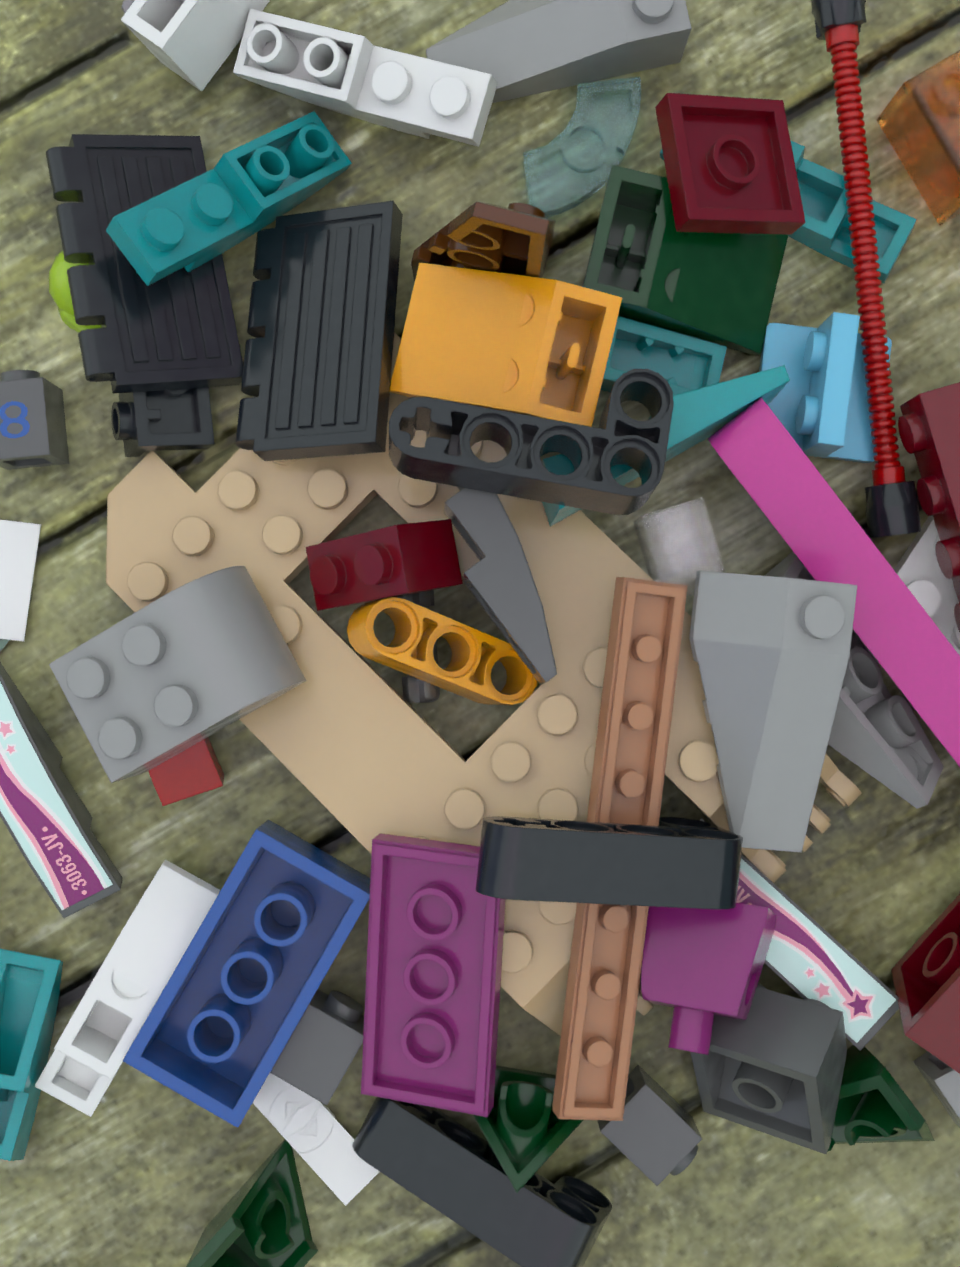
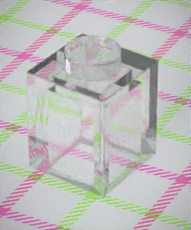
(678, 543)

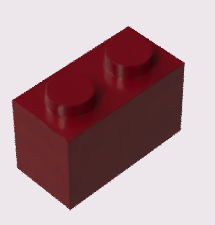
(384, 564)

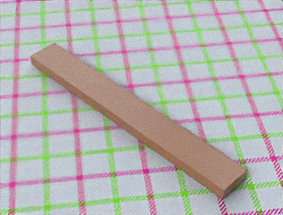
(623, 791)

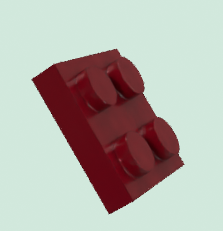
(729, 164)

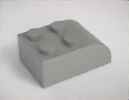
(176, 672)

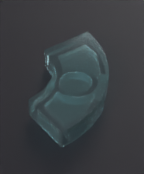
(582, 155)

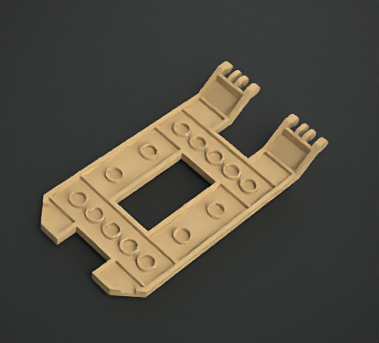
(355, 735)

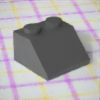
(776, 1068)

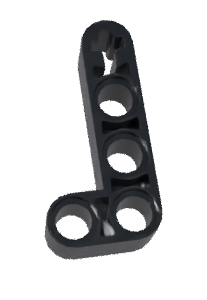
(527, 438)
(610, 863)
(466, 1183)

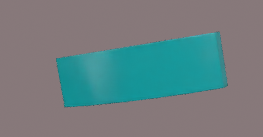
(26, 1029)

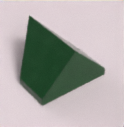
(874, 1105)
(522, 1123)
(261, 1222)

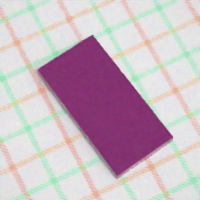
(431, 977)

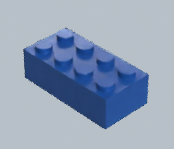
(250, 972)

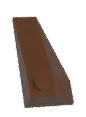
(492, 240)

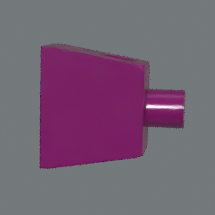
(704, 966)

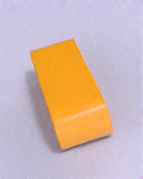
(413, 646)

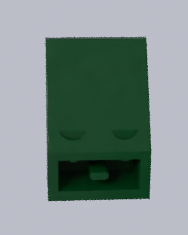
(681, 281)

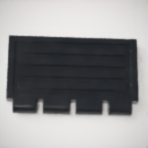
(321, 334)
(151, 335)

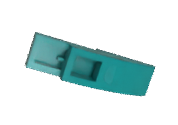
(230, 200)

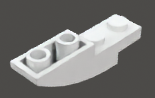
(365, 80)
(126, 988)

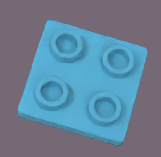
(827, 388)

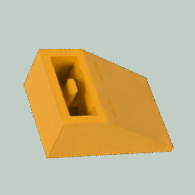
(506, 342)

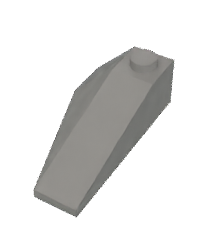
(567, 42)
(771, 685)
(872, 725)

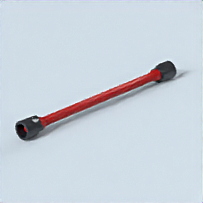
(891, 500)

